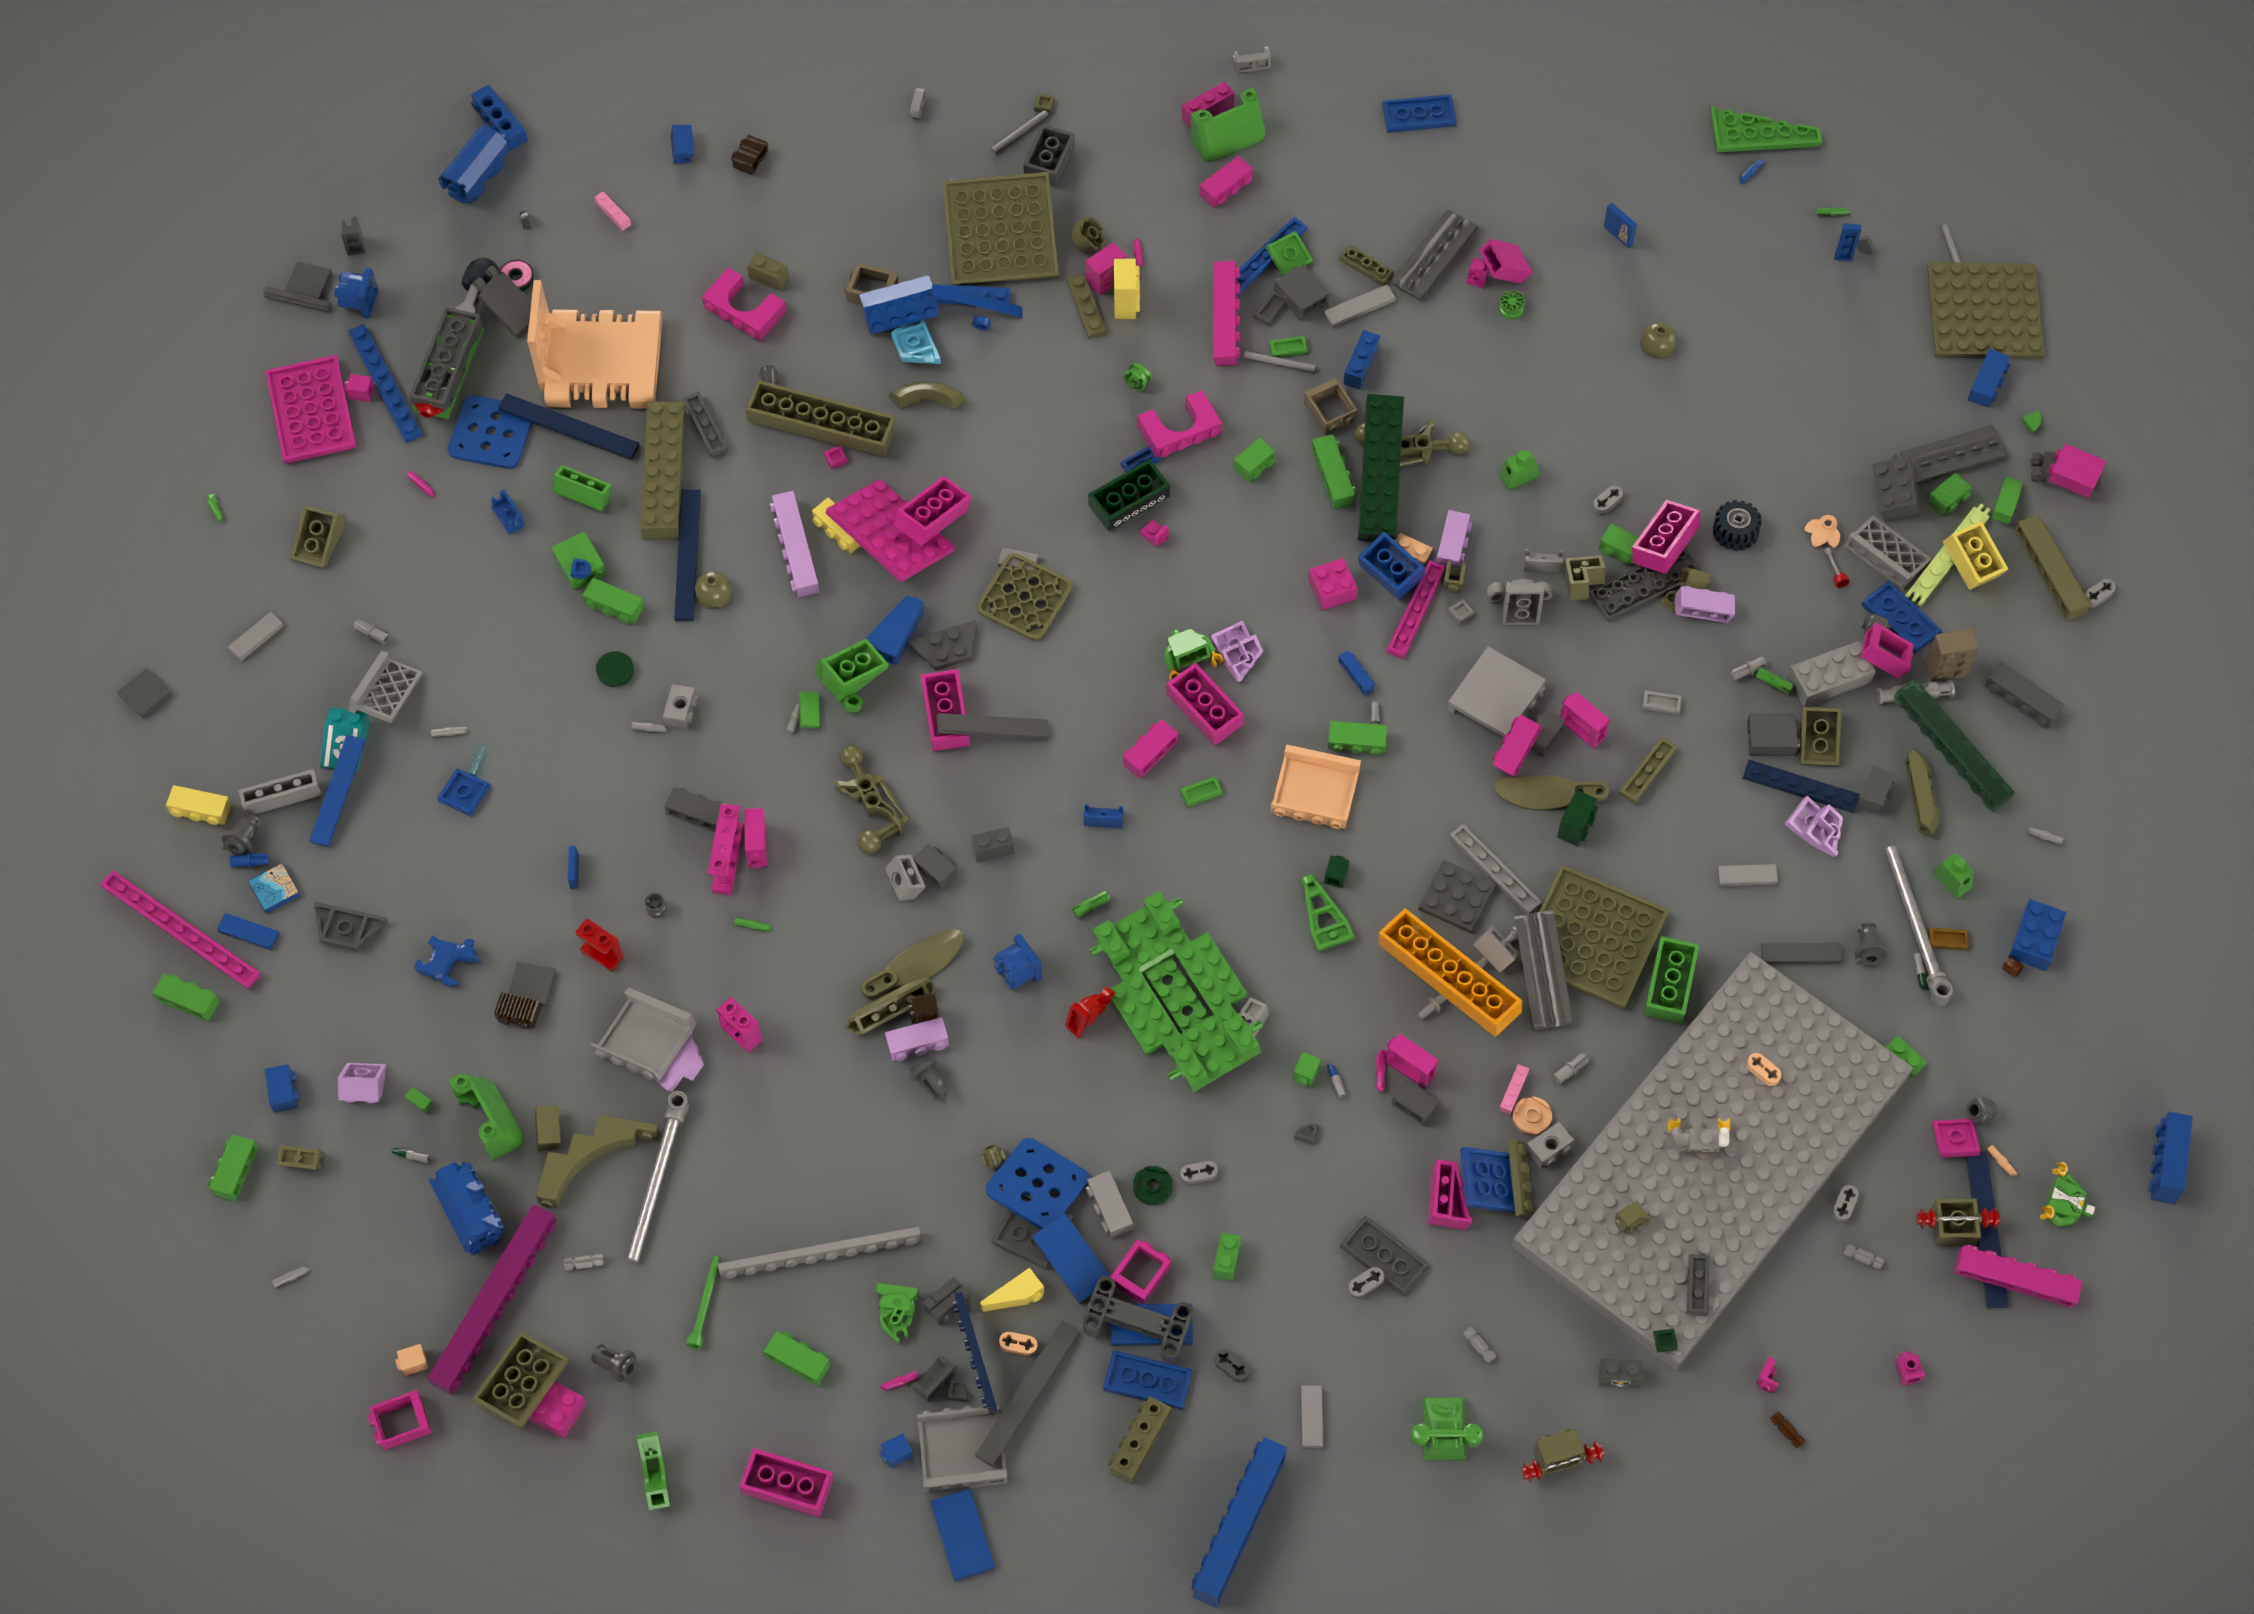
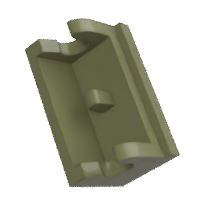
(547, 1127)
(299, 1157)

